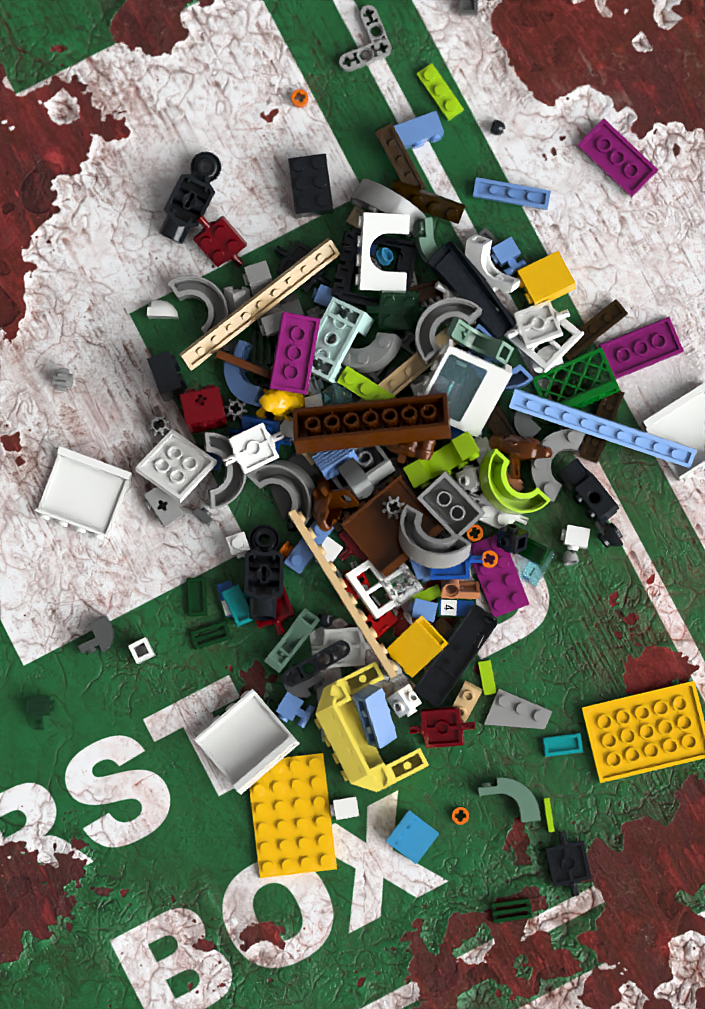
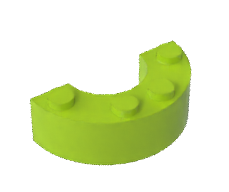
(447, 458)
(499, 492)

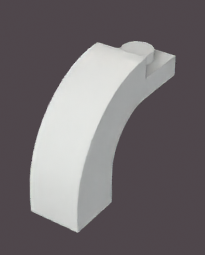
(478, 252)

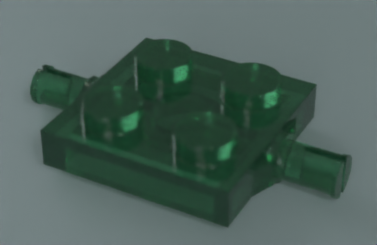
(397, 310)

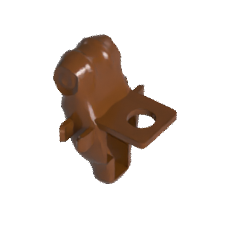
(519, 449)
(418, 450)
(329, 503)

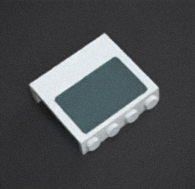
(470, 386)

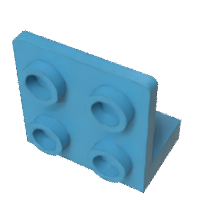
(412, 837)

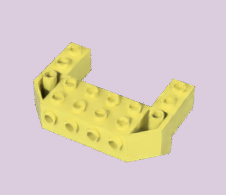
(346, 735)

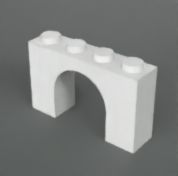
(371, 227)

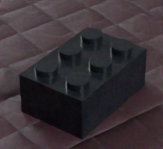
(310, 186)
(166, 375)

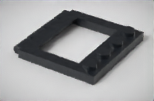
(345, 273)

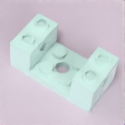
(345, 323)

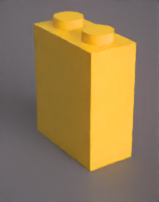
(546, 279)
(416, 646)

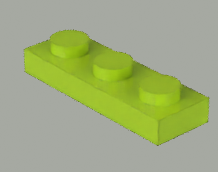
(439, 92)
(362, 386)

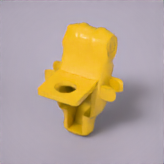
(280, 403)

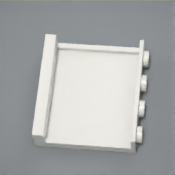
(685, 424)
(84, 493)
(246, 741)

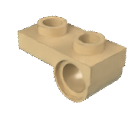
(467, 699)

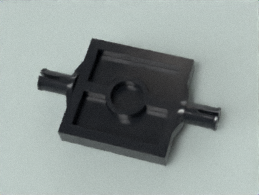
(294, 255)
(568, 863)

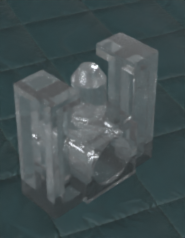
(408, 591)

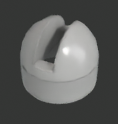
(570, 558)

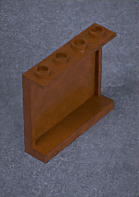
(378, 535)

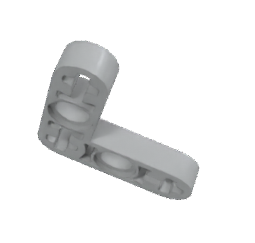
(375, 41)

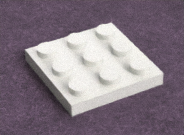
(176, 465)

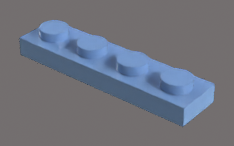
(511, 193)

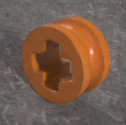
(302, 93)
(479, 535)
(286, 549)
(487, 564)
(464, 820)

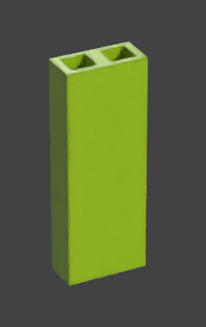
(428, 594)
(487, 677)
(548, 813)

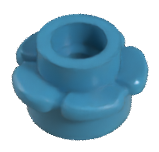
(384, 256)

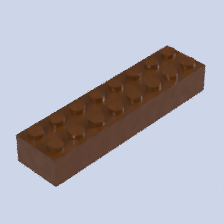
(371, 423)

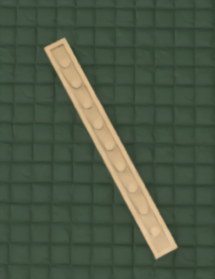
(259, 304)
(402, 375)
(348, 600)

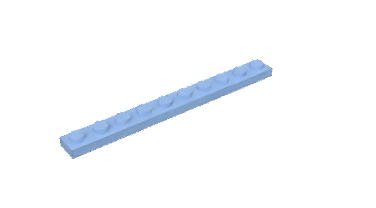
(602, 428)

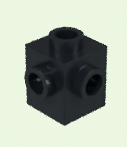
(512, 538)

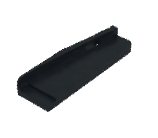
(468, 283)
(456, 656)

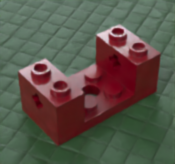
(203, 413)

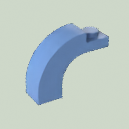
(238, 380)

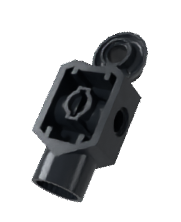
(190, 198)
(582, 485)
(263, 573)

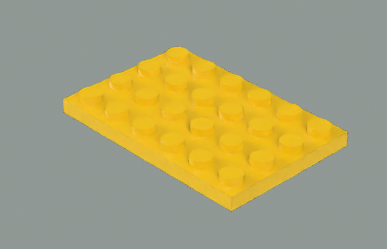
(646, 731)
(293, 818)

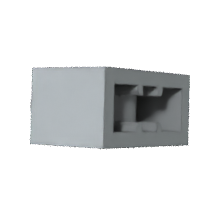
(163, 517)

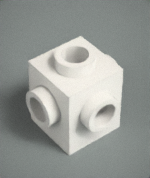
(468, 478)
(404, 701)

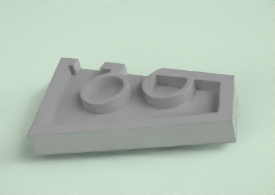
(516, 712)

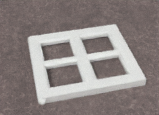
(561, 350)
(364, 595)

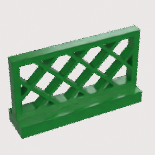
(586, 396)

